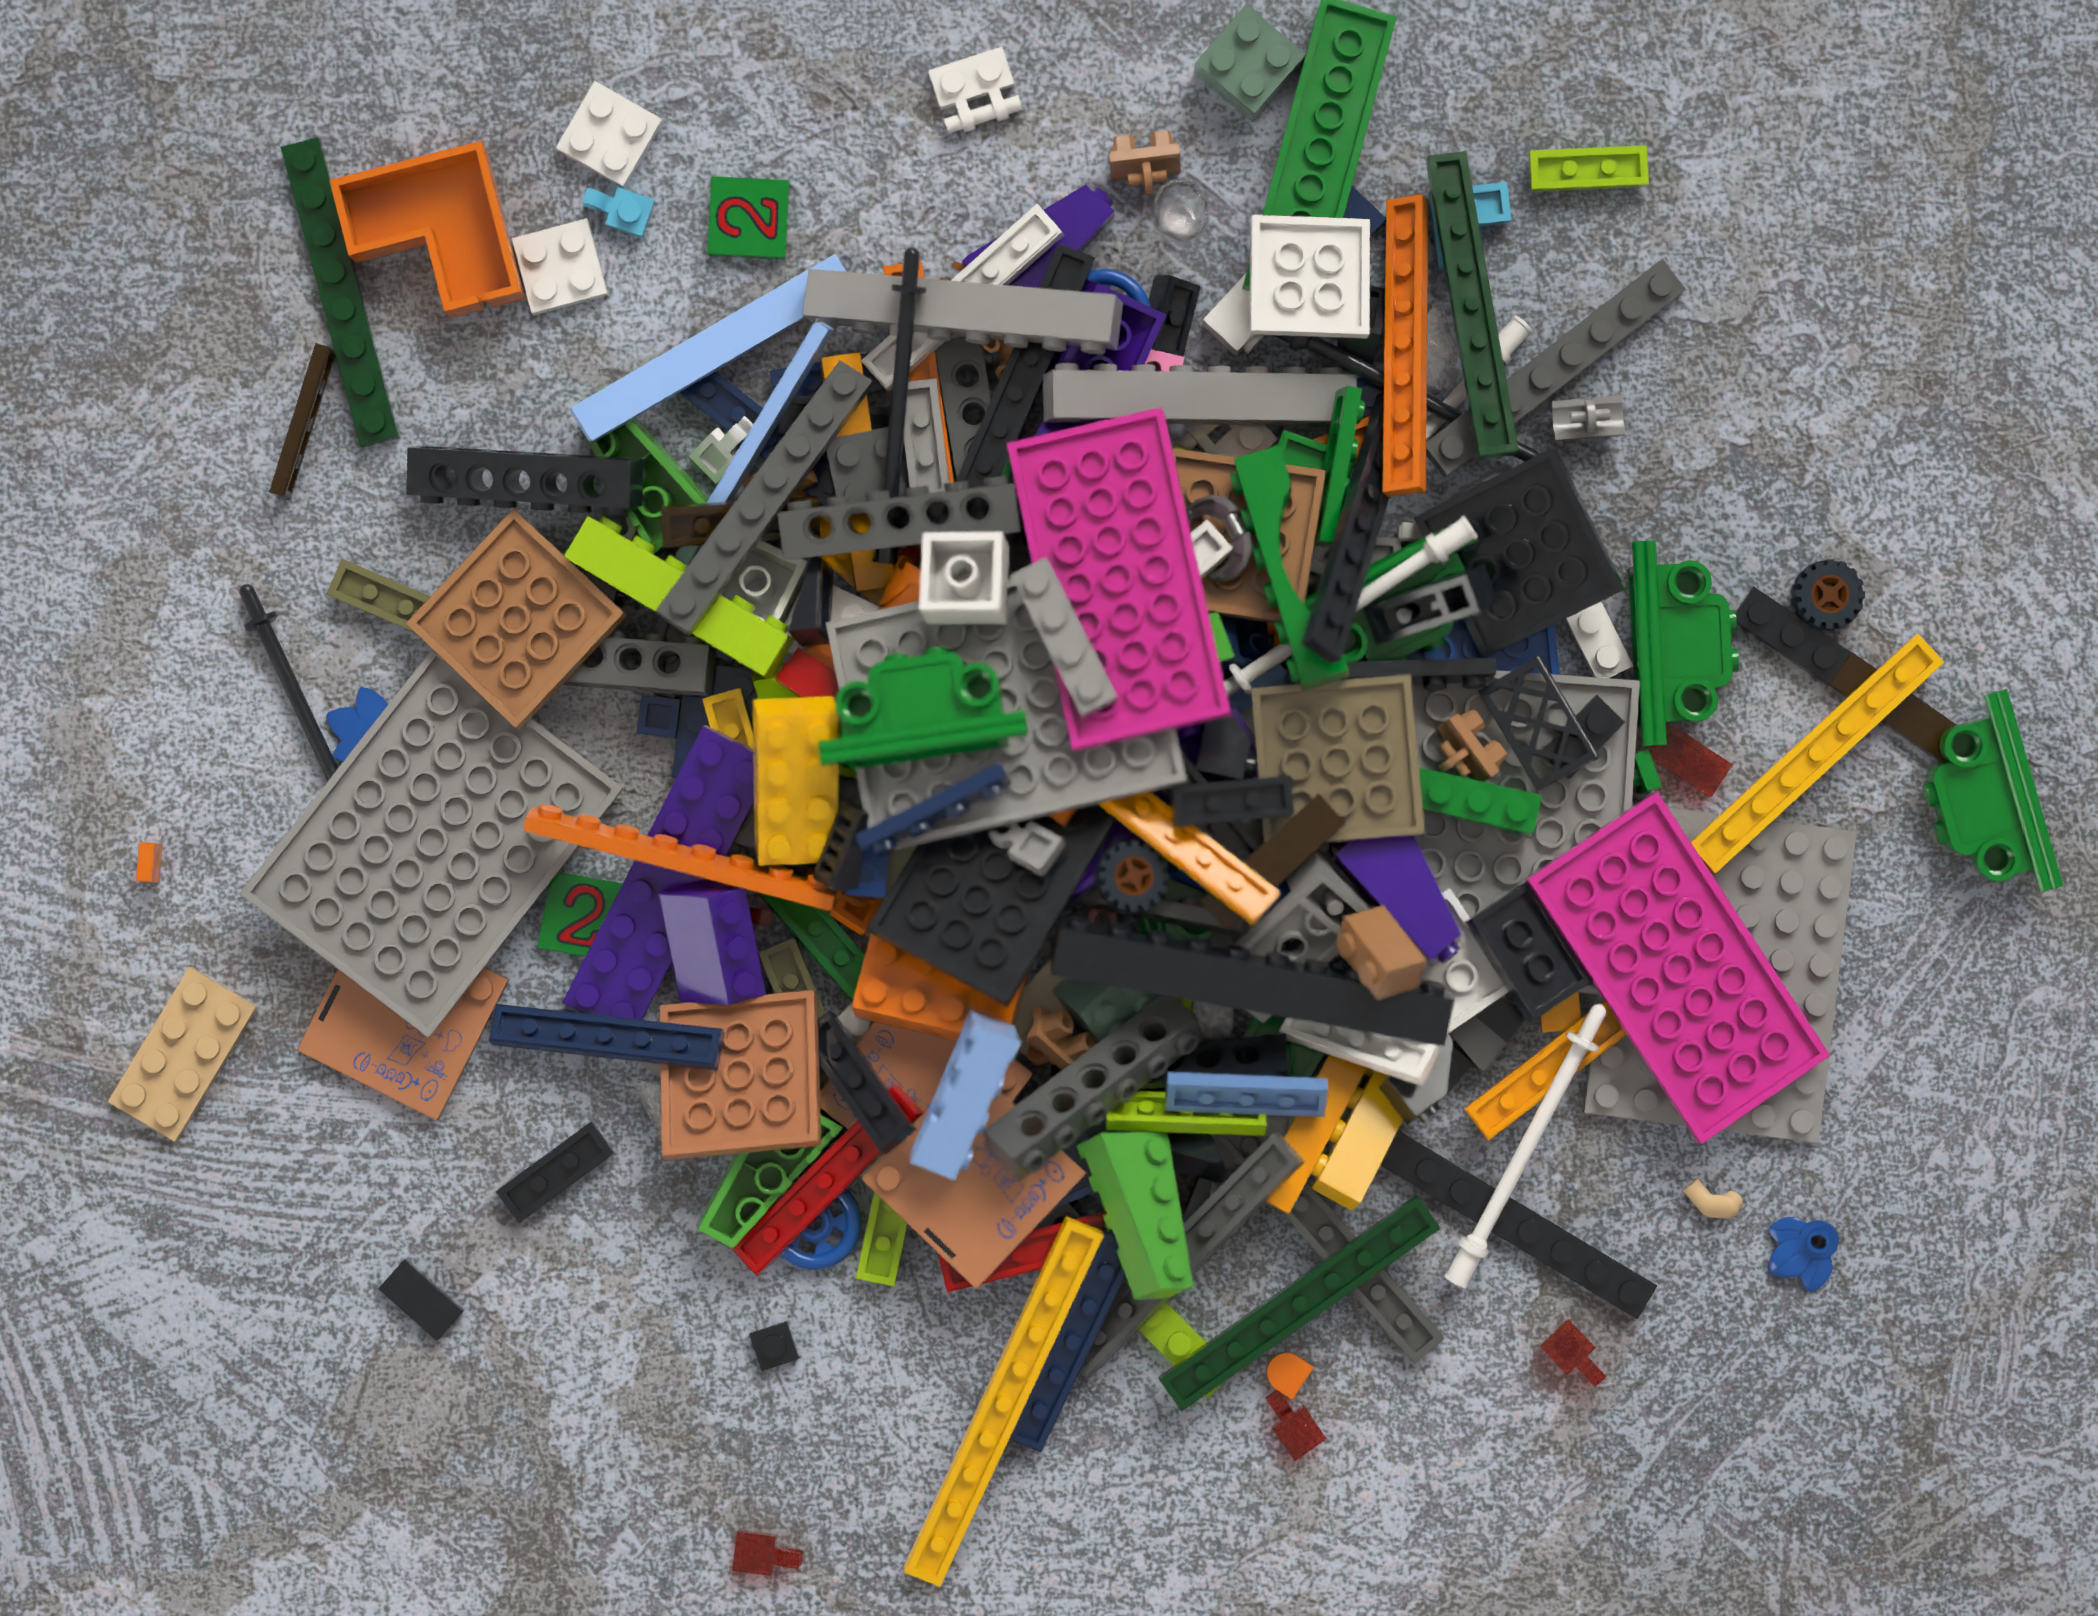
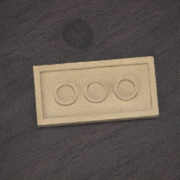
(183, 1054)

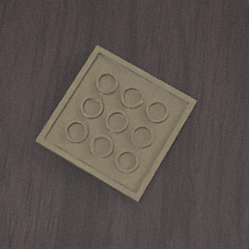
(1348, 745)

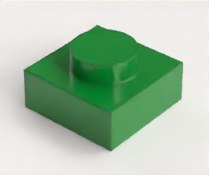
(1645, 773)

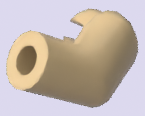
(1711, 1205)

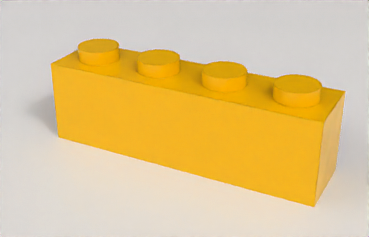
(1358, 1144)

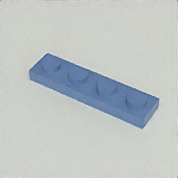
(1246, 1094)

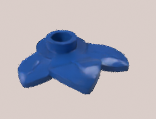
(352, 723)
(1799, 1255)

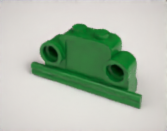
(1360, 638)
(1677, 641)
(920, 712)
(1990, 799)

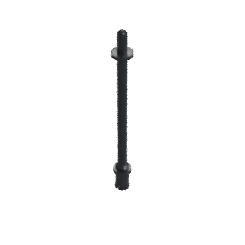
(1376, 376)
(900, 389)
(261, 623)

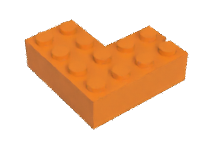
(441, 203)
(918, 997)

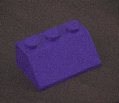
(1136, 336)
(711, 943)

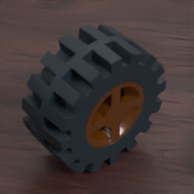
(1838, 585)
(1145, 871)

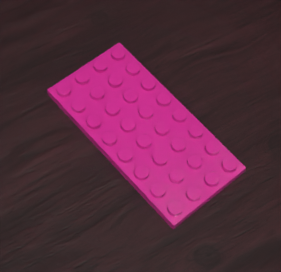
(1121, 545)
(1678, 967)

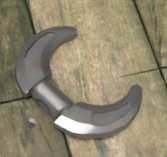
(1242, 551)

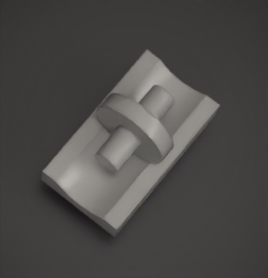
(1587, 418)

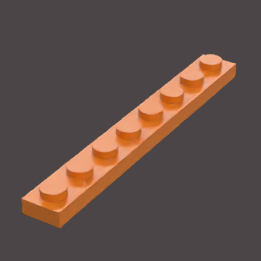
(1405, 346)
(666, 853)

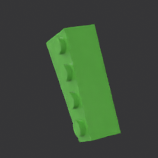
(663, 478)
(754, 1184)
(1142, 1209)

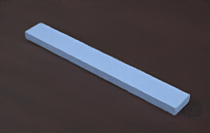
(696, 357)
(766, 423)

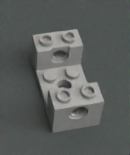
(1310, 912)

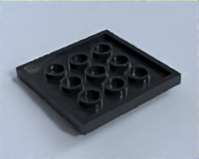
(1534, 547)

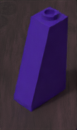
(1080, 219)
(1397, 876)

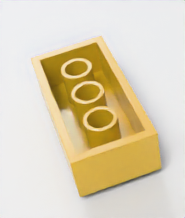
(791, 789)

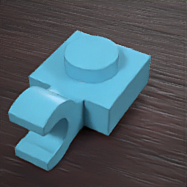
(626, 211)

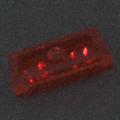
(1690, 761)

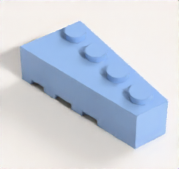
(964, 1095)

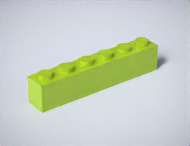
(649, 579)

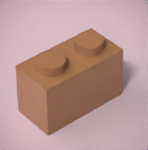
(1380, 952)

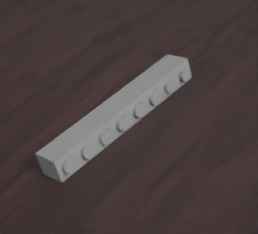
(967, 310)
(1193, 397)

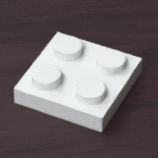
(609, 134)
(560, 266)

